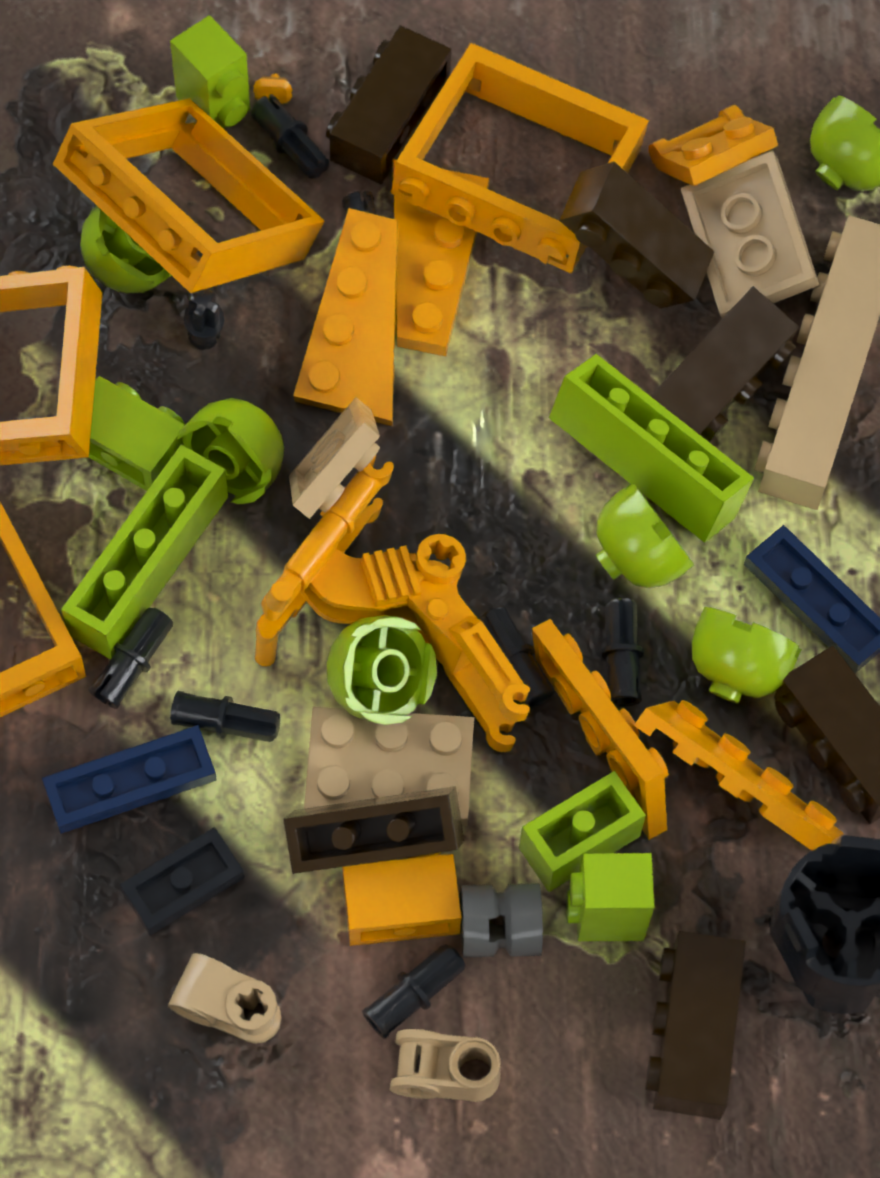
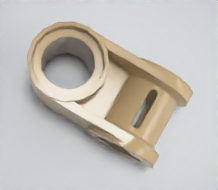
(217, 996)
(441, 1065)

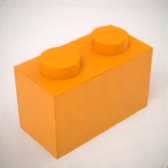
(402, 899)

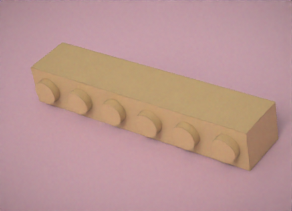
(828, 371)

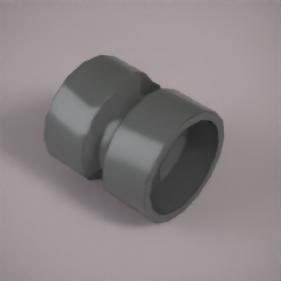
(521, 920)

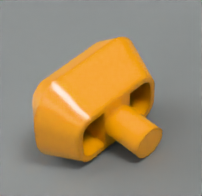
(273, 85)

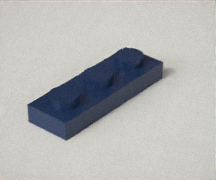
(817, 597)
(129, 779)

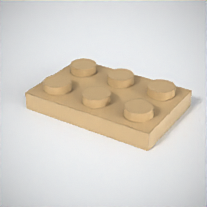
(753, 231)
(343, 446)
(373, 760)

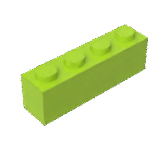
(650, 447)
(145, 551)

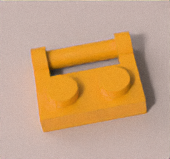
(712, 147)

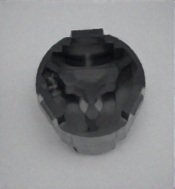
(828, 894)

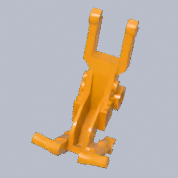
(398, 586)

